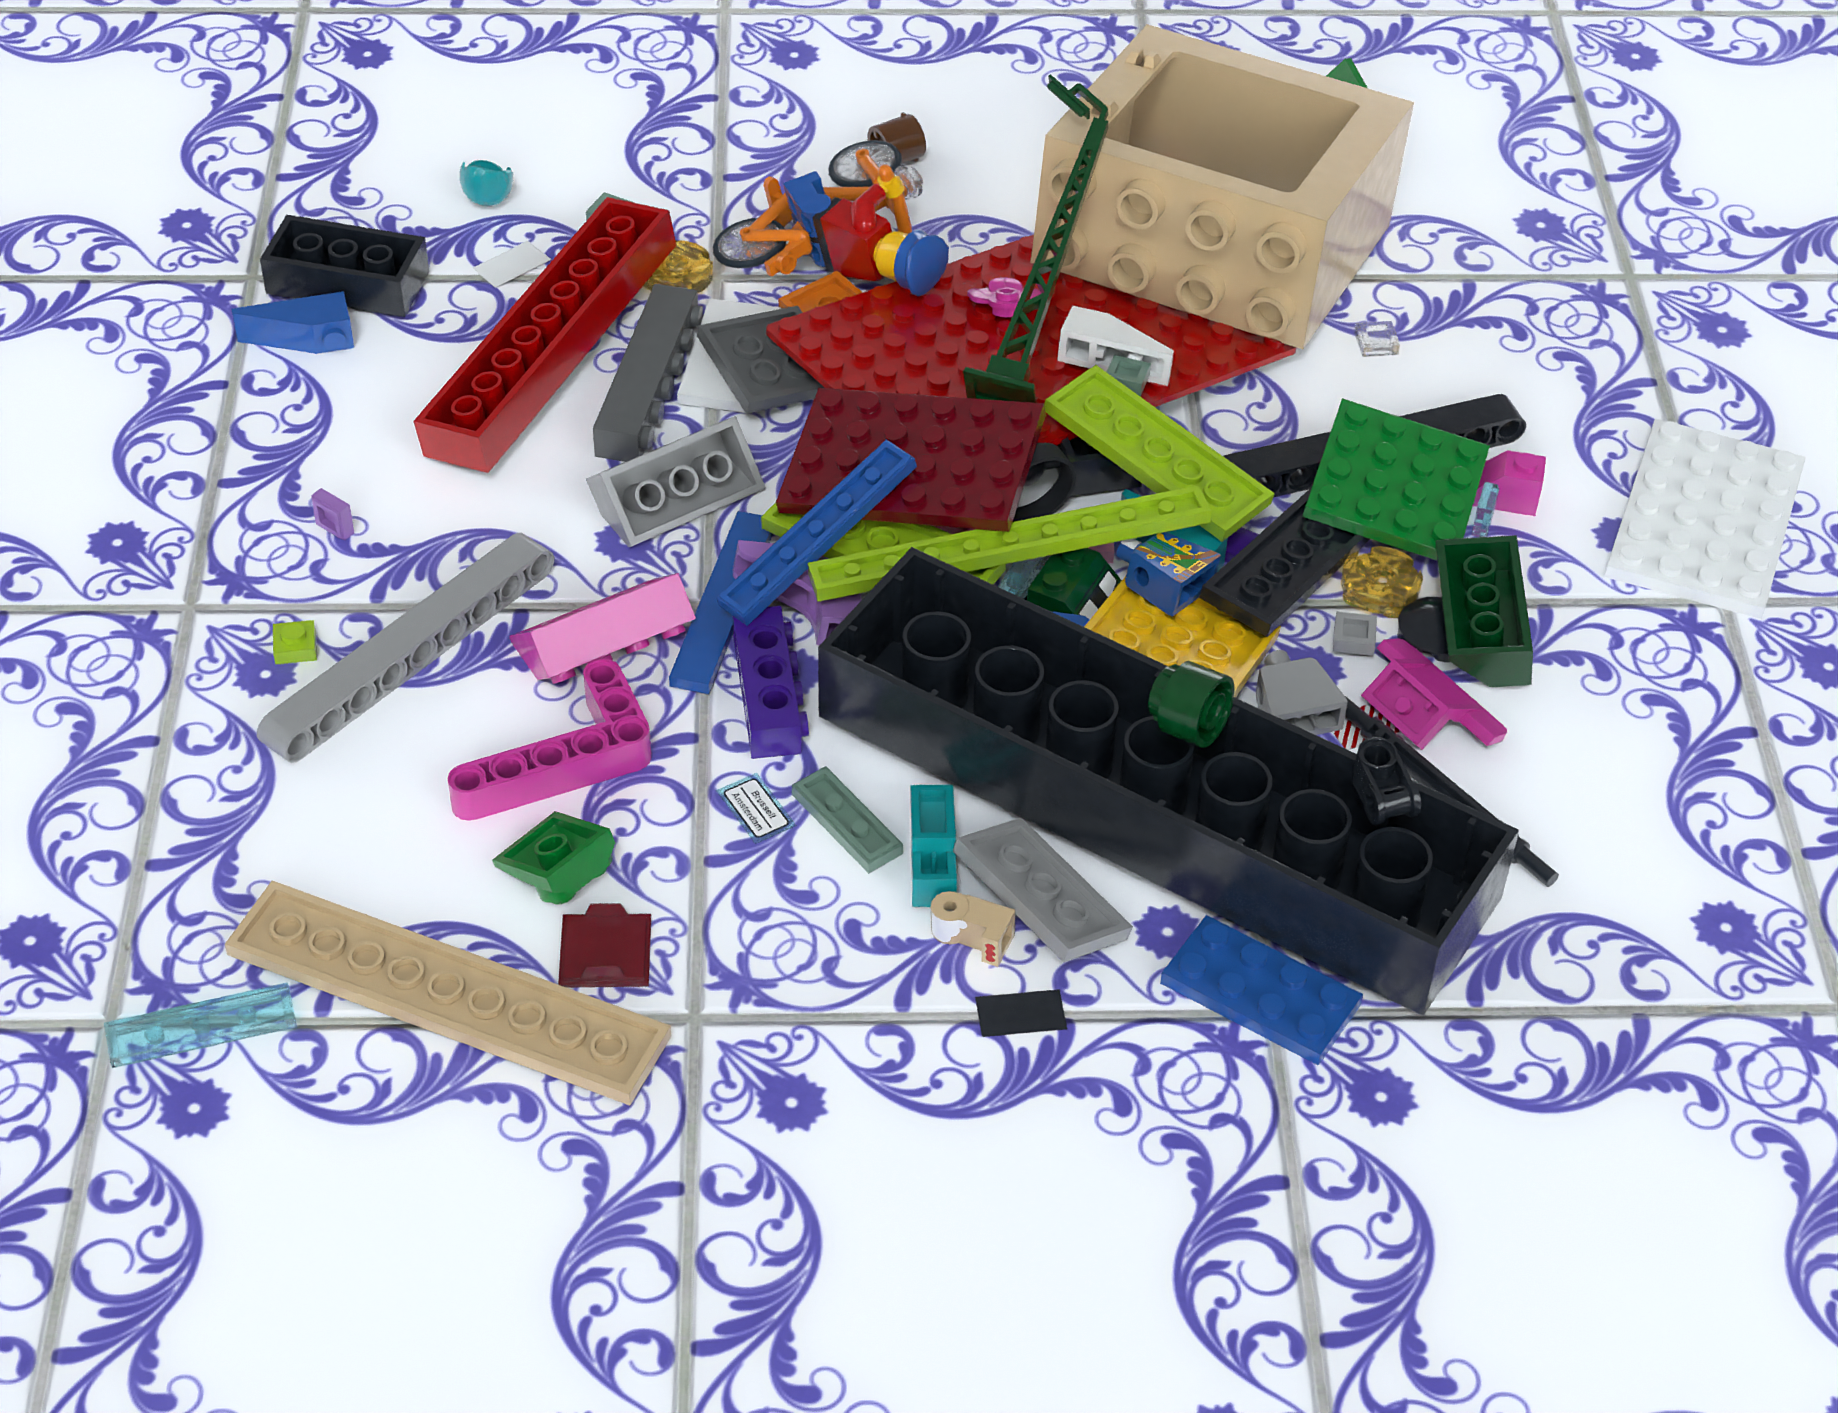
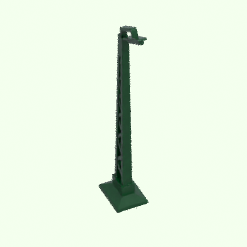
(1009, 378)

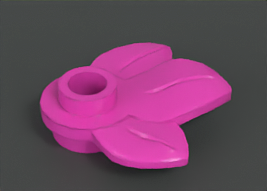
(1000, 295)

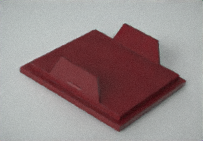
(605, 948)

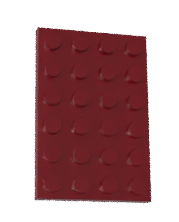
(965, 449)

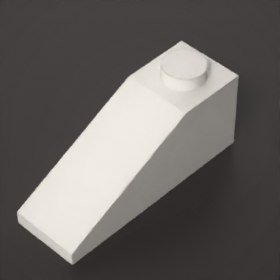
(1096, 336)

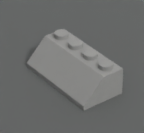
(676, 482)

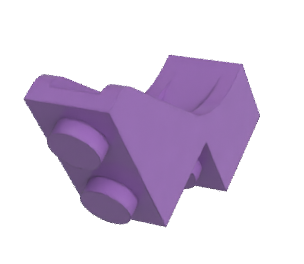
(800, 594)

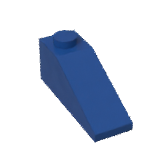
(299, 324)

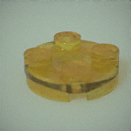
(696, 266)
(1362, 587)

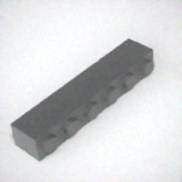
(647, 373)

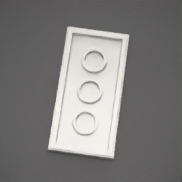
(702, 381)

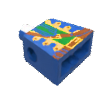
(1167, 570)

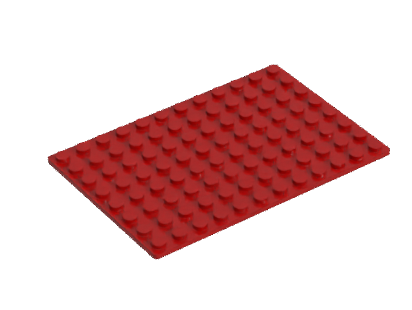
(924, 342)

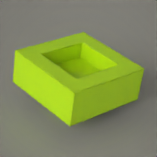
(294, 642)

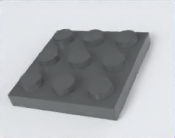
(753, 364)

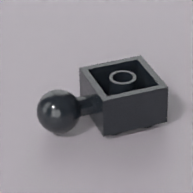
(1093, 470)

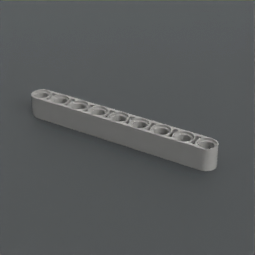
(404, 648)

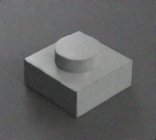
(1354, 633)

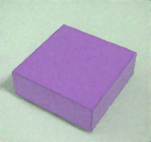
(332, 514)

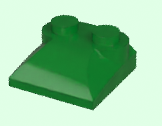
(559, 856)

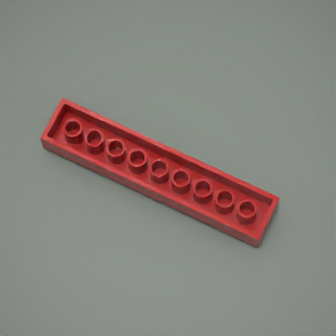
(545, 335)

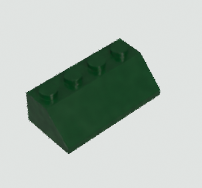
(1486, 609)

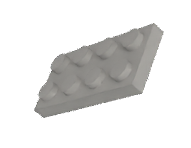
(1042, 889)

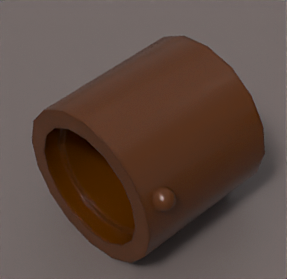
(904, 134)

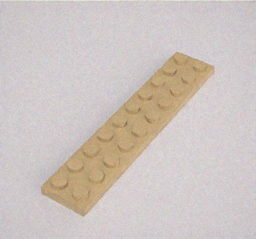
(450, 992)

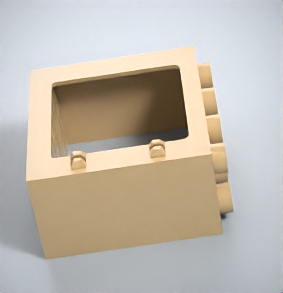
(1227, 184)

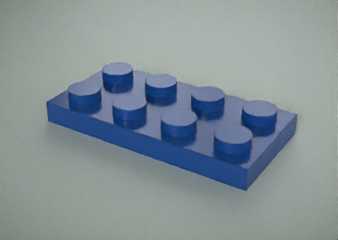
(1262, 989)

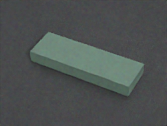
(847, 819)

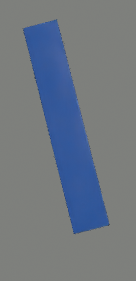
(816, 532)
(713, 627)

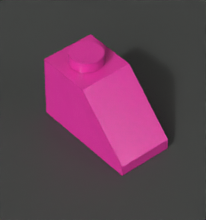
(1519, 480)

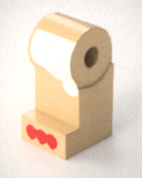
(973, 924)

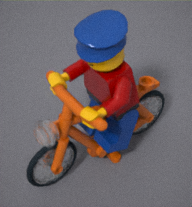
(842, 232)

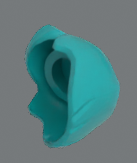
(485, 182)

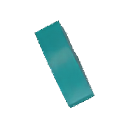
(932, 842)

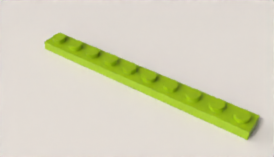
(1025, 541)

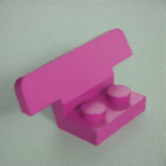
(1423, 698)

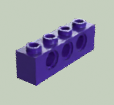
(768, 685)

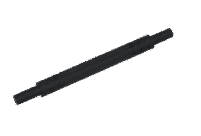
(1430, 776)

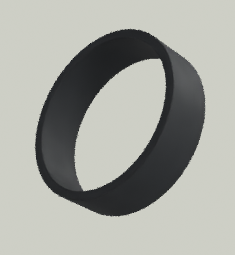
(1058, 493)

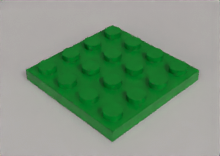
(1395, 480)

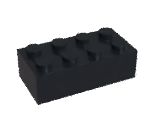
(320, 257)

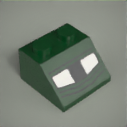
(1074, 583)

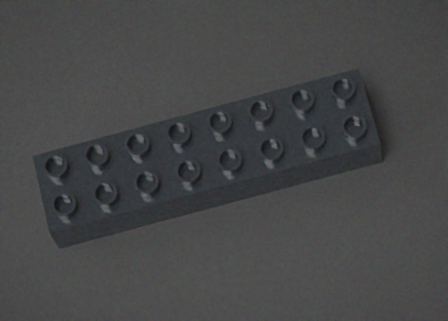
(1245, 827)

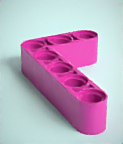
(562, 763)

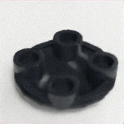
(1424, 627)

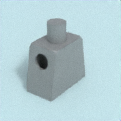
(1300, 693)

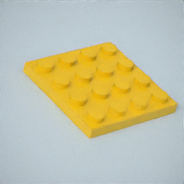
(1194, 634)

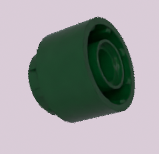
(1191, 702)

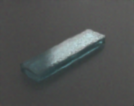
(199, 1025)

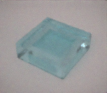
(1485, 510)

